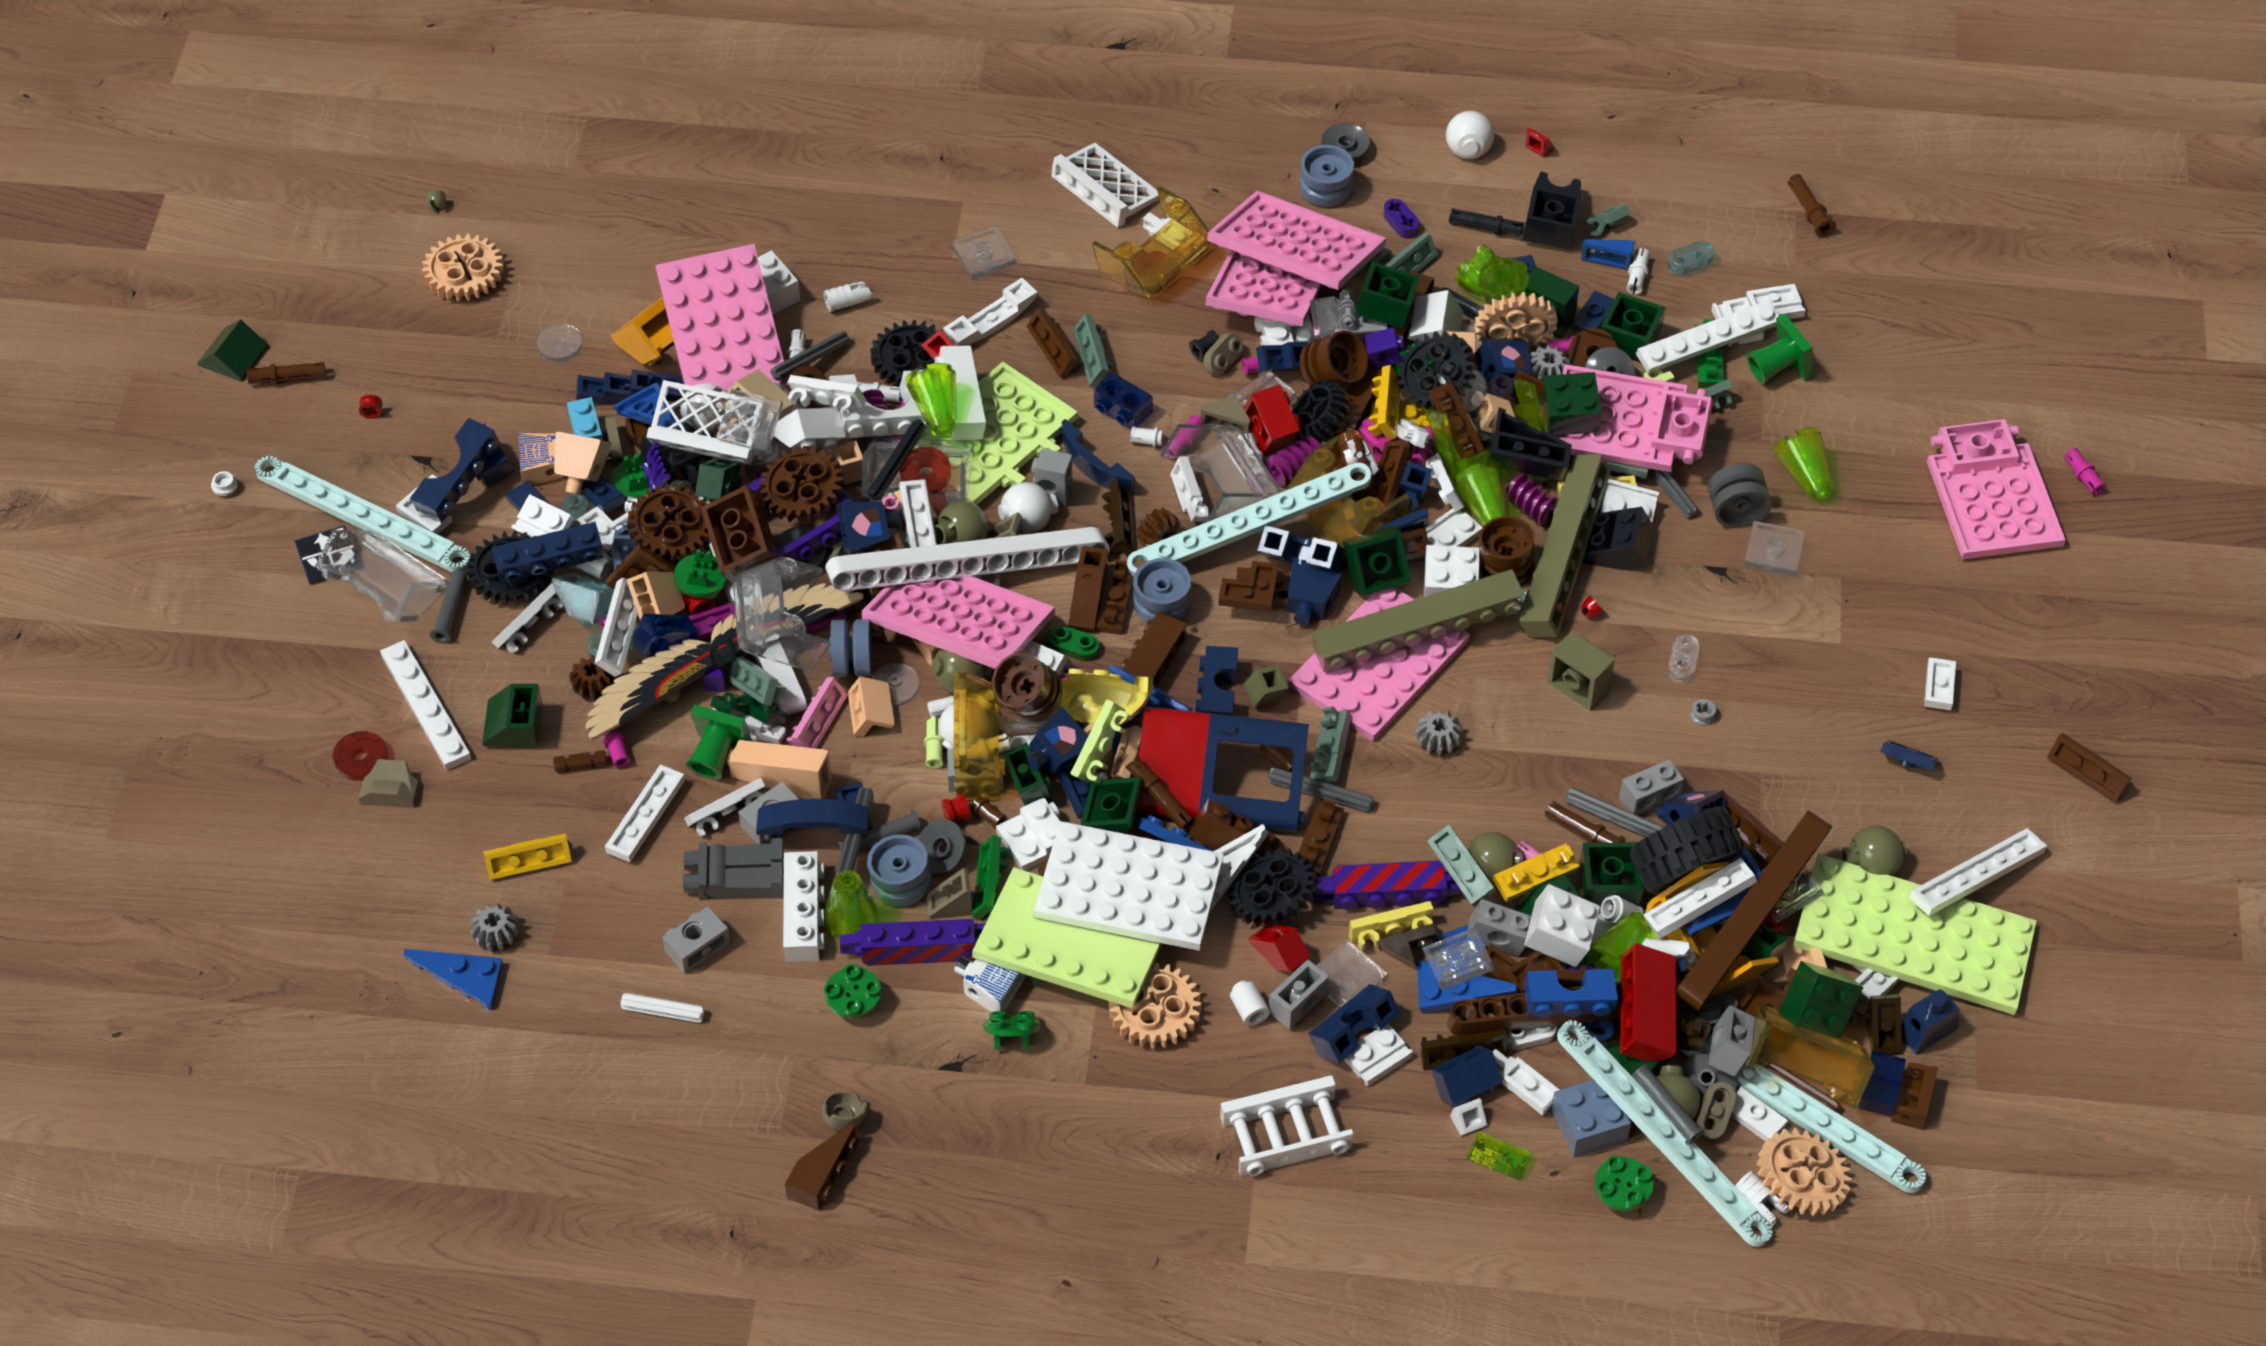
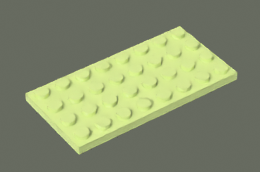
(1876, 926)

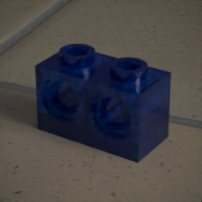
(1123, 401)
(661, 631)

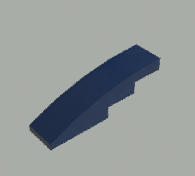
(1280, 357)
(618, 387)

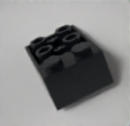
(1620, 539)

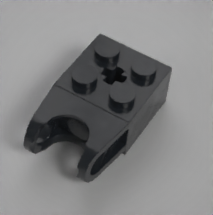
(1552, 213)

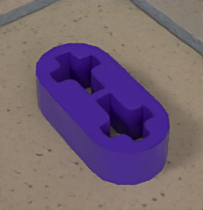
(1397, 220)

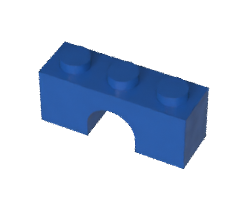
(1548, 997)

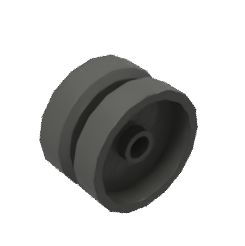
(1739, 495)

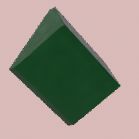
(234, 351)
(1112, 804)

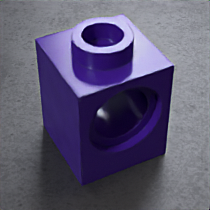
(1384, 348)

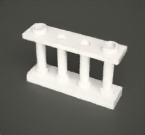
(1281, 1100)

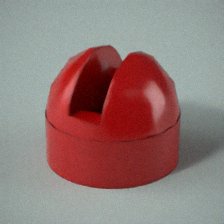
(1592, 607)

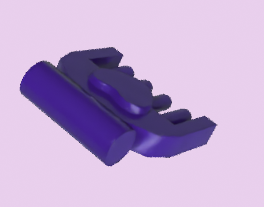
(655, 469)

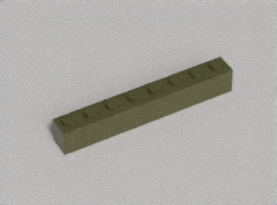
(1565, 546)
(1418, 620)

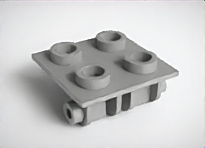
(1352, 322)

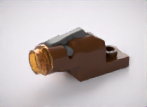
(1355, 450)

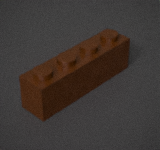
(1157, 648)

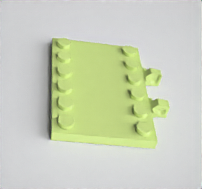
(1018, 425)
(1062, 953)

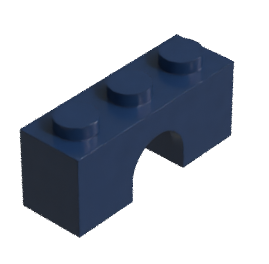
(1288, 548)
(1219, 669)
(1370, 1008)

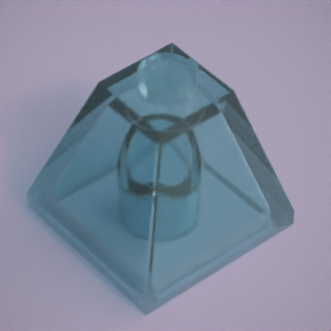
(583, 597)

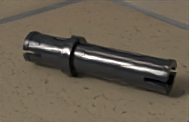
(1485, 222)

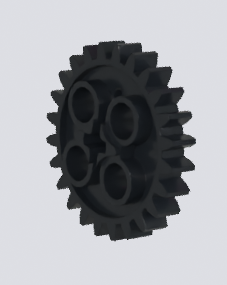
(891, 352)
(1456, 356)
(485, 578)
(1273, 888)

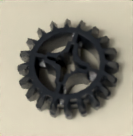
(1321, 410)

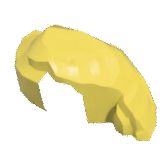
(1085, 704)

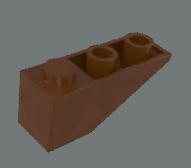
(1088, 588)
(1219, 826)
(815, 1172)

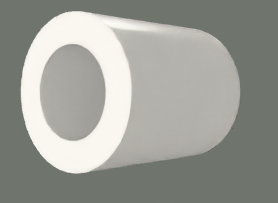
(1249, 1003)

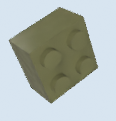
(1580, 670)

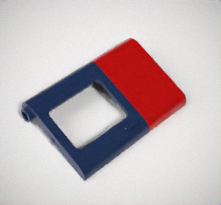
(1184, 752)

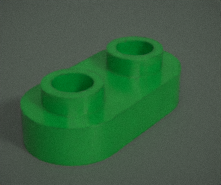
(1072, 643)

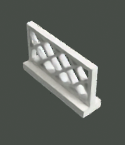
(1095, 191)
(694, 441)

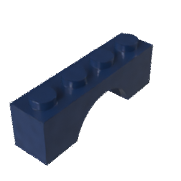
(439, 495)

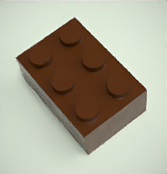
(739, 532)

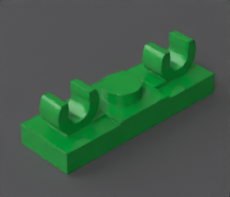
(1709, 366)
(988, 876)

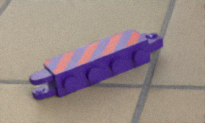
(1386, 885)
(913, 941)

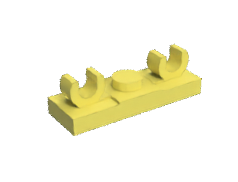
(1389, 923)

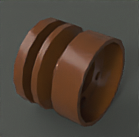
(1334, 358)
(1507, 545)
(1027, 686)

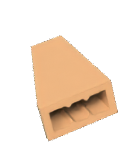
(799, 768)

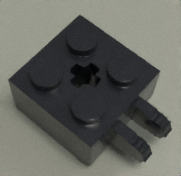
(677, 462)

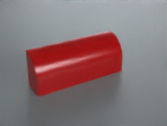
(1648, 1004)

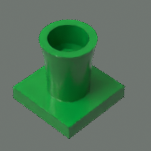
(1788, 350)
(717, 734)

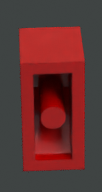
(1280, 947)

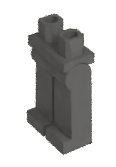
(736, 871)

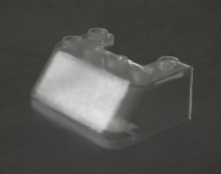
(382, 570)

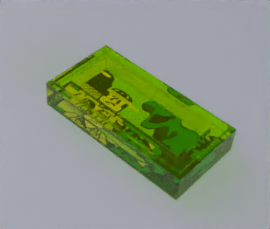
(1499, 1156)

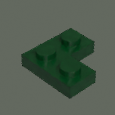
(747, 705)

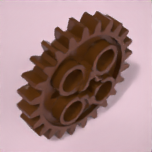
(802, 484)
(668, 522)

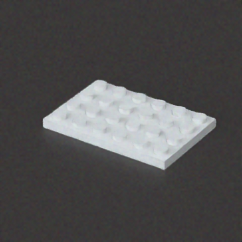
(1129, 885)

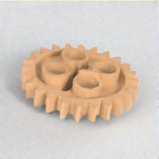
(447, 274)
(1517, 320)
(1155, 1007)
(1804, 1172)

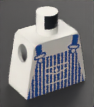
(988, 983)

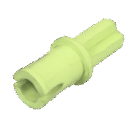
(933, 744)

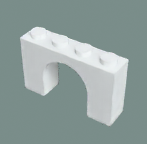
(875, 421)

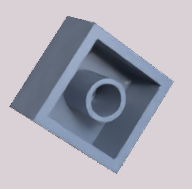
(1589, 1118)

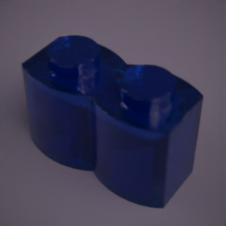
(1884, 1084)

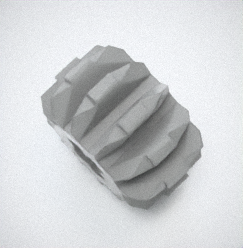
(1548, 362)
(1439, 732)
(494, 927)

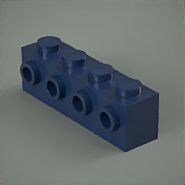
(548, 552)

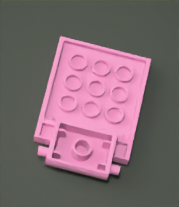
(1262, 291)
(1644, 421)
(1992, 491)

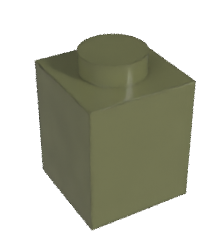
(1265, 686)

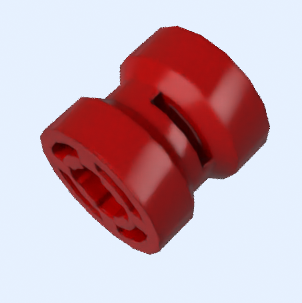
(698, 604)

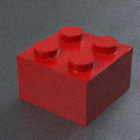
(1272, 419)

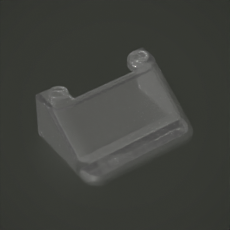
(958, 452)

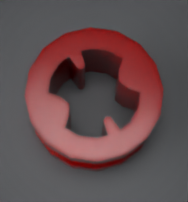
(370, 406)

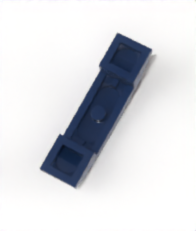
(1092, 465)
(812, 813)

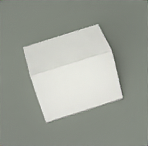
(1435, 313)

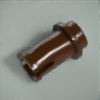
(983, 808)

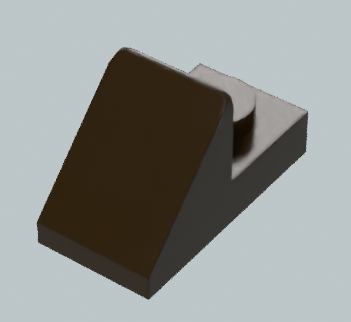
(1401, 944)
(1885, 1024)

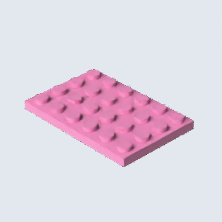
(1296, 239)
(720, 317)
(961, 616)
(1384, 683)

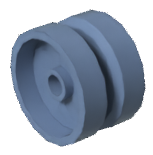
(1326, 175)
(1161, 587)
(849, 648)
(899, 870)

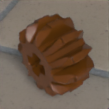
(1158, 526)
(589, 678)

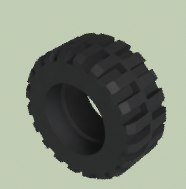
(1685, 846)

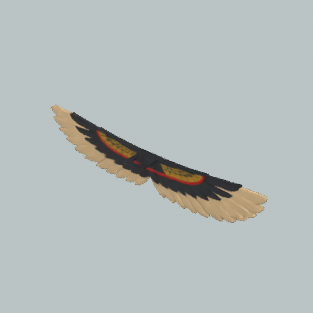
(689, 661)

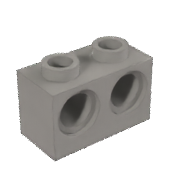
(1650, 787)

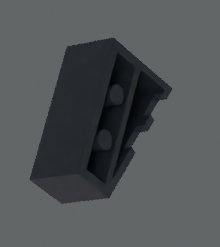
(1526, 449)

